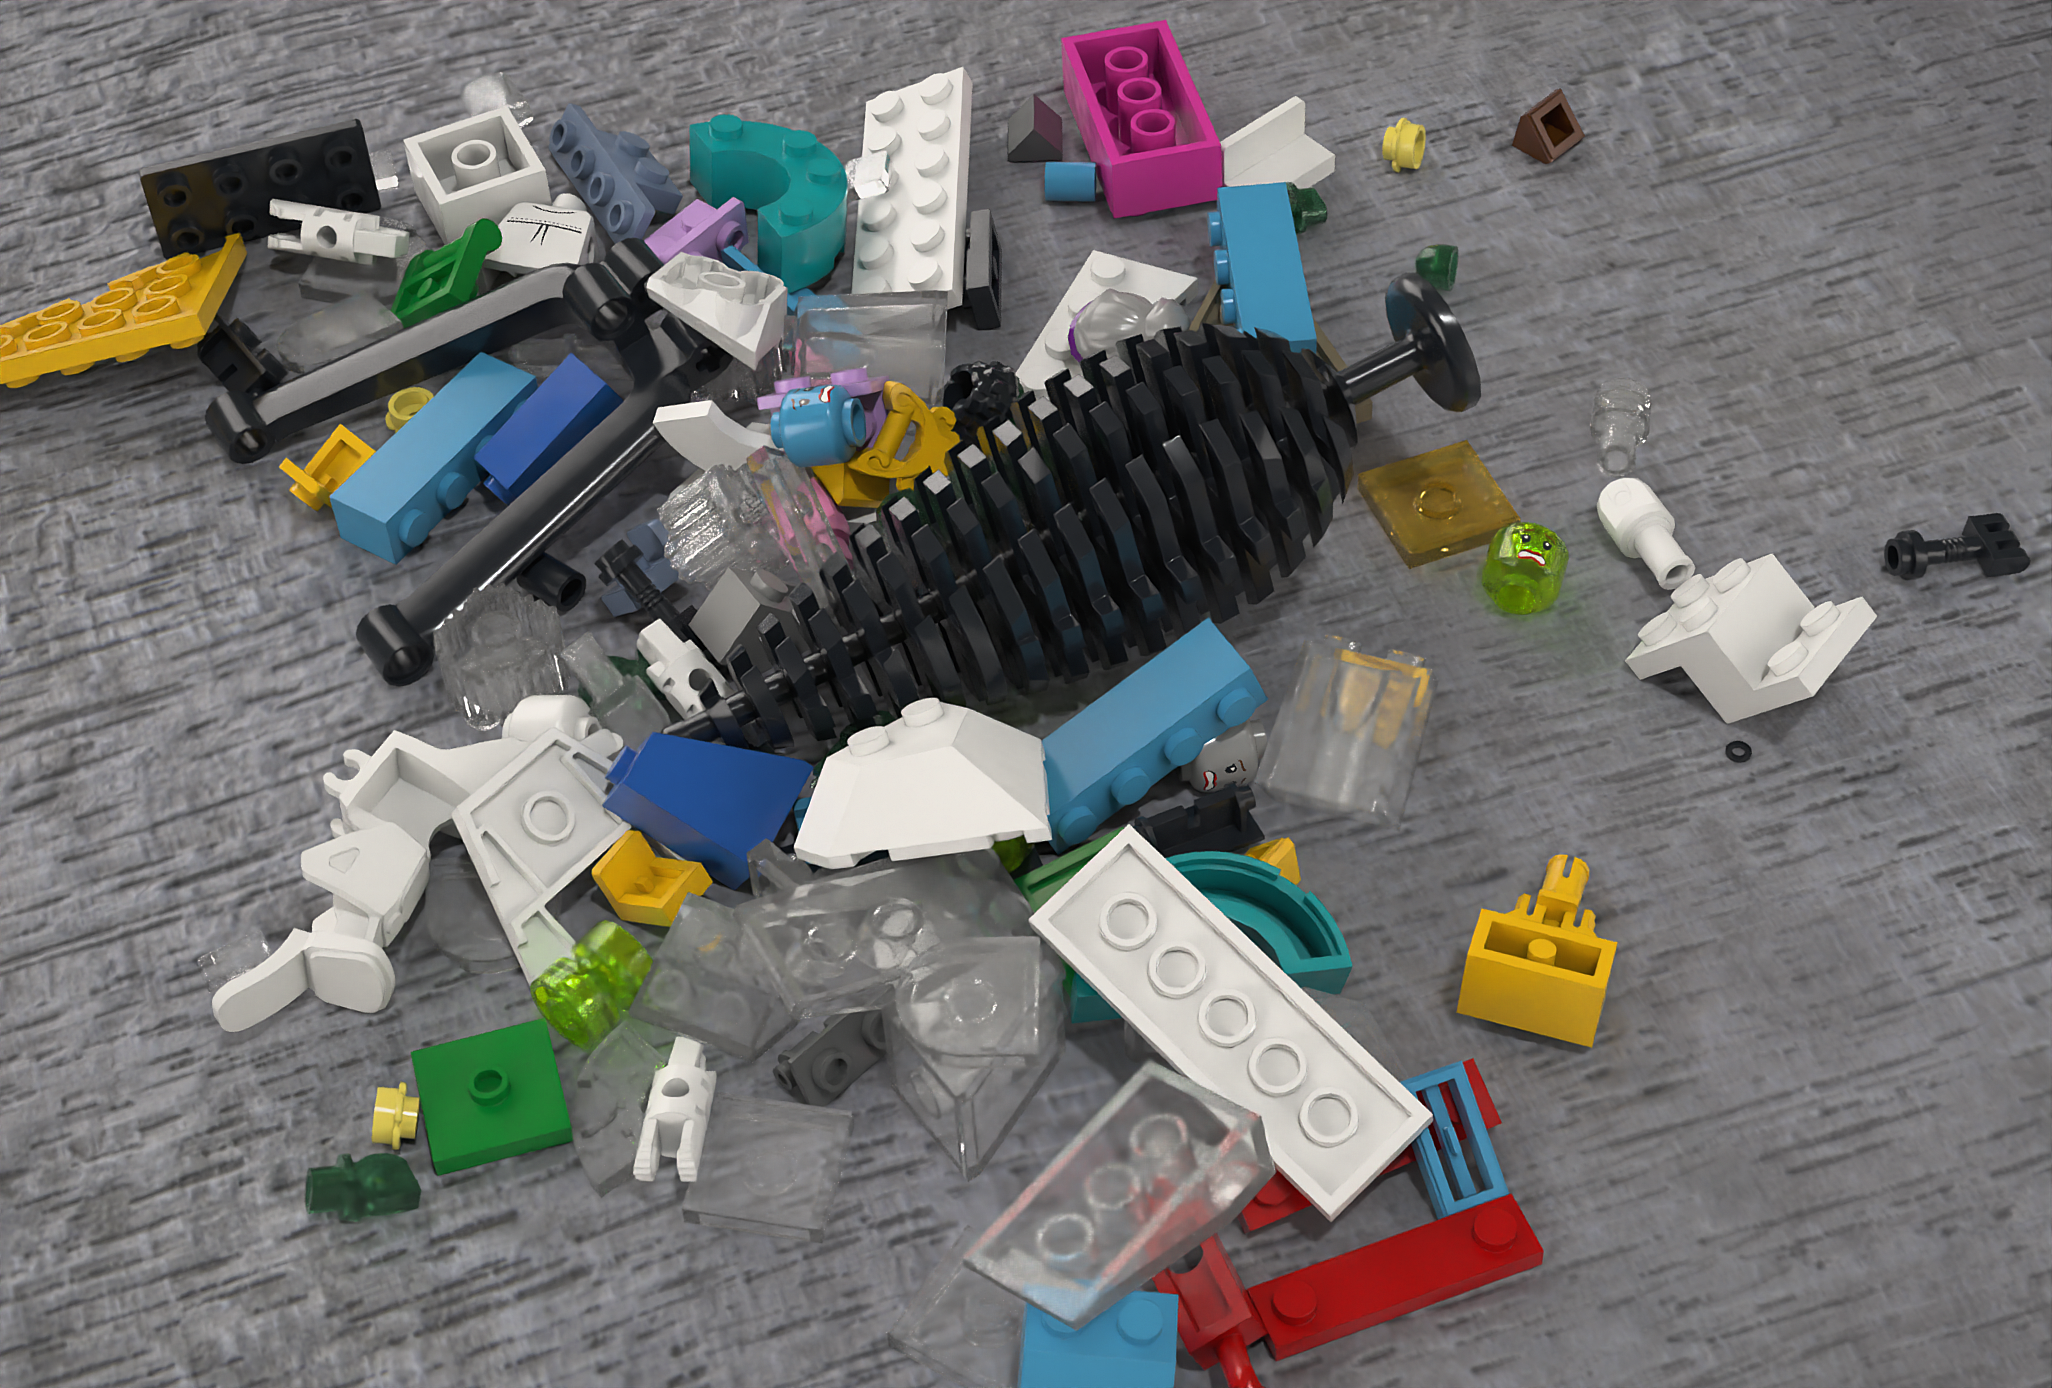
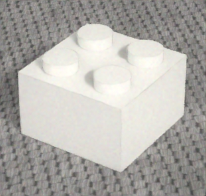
(475, 171)

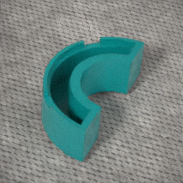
(789, 181)
(1269, 910)

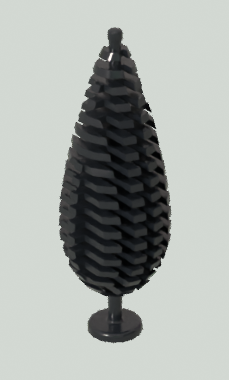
(1091, 522)

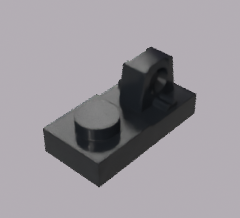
(983, 270)

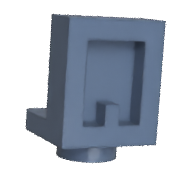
(650, 539)

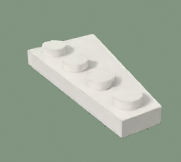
(1099, 273)

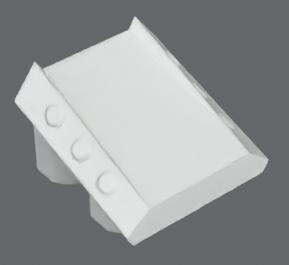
(725, 305)

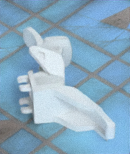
(374, 871)

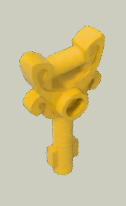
(931, 440)

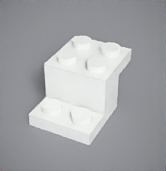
(1750, 638)

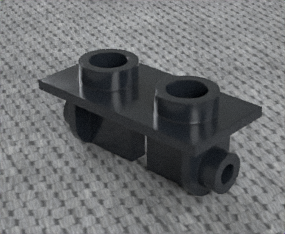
(235, 362)
(1212, 824)

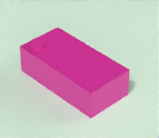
(1141, 119)

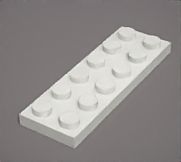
(918, 227)
(1231, 1019)

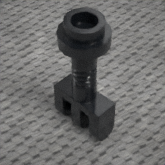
(1983, 539)
(620, 565)

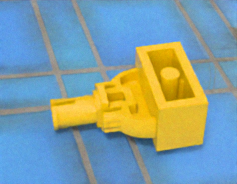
(1539, 966)

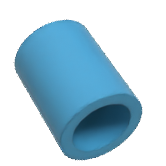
(1070, 181)

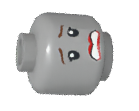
(1227, 758)

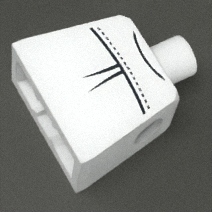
(538, 238)

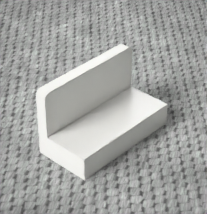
(1275, 151)

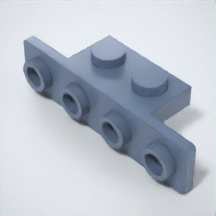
(613, 174)

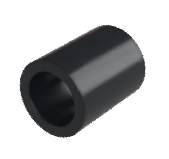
(553, 582)

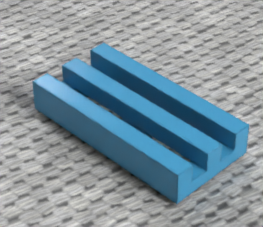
(1476, 1134)

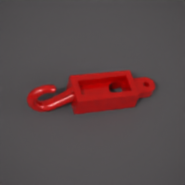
(1215, 1314)

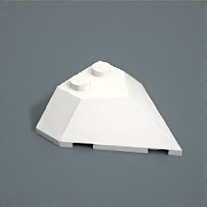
(926, 789)

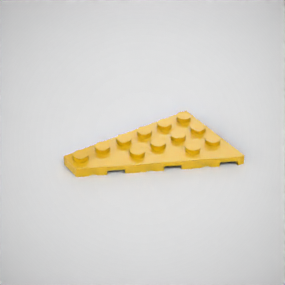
(139, 312)

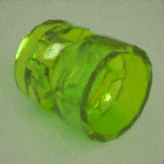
(586, 992)

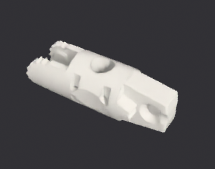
(337, 234)
(681, 673)
(677, 1113)

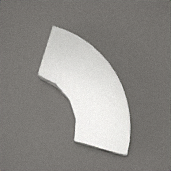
(708, 436)

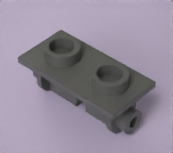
(833, 1058)

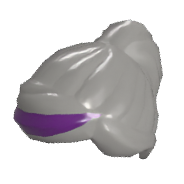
(1118, 317)

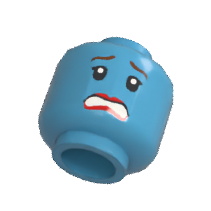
(819, 426)

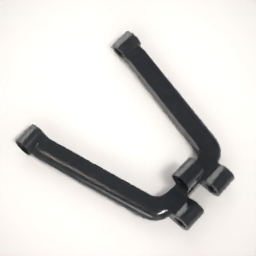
(601, 298)

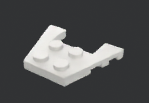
(535, 834)

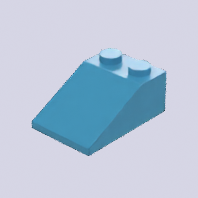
(1118, 1349)

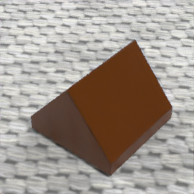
(1548, 129)

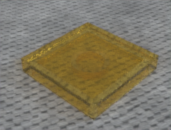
(1436, 503)

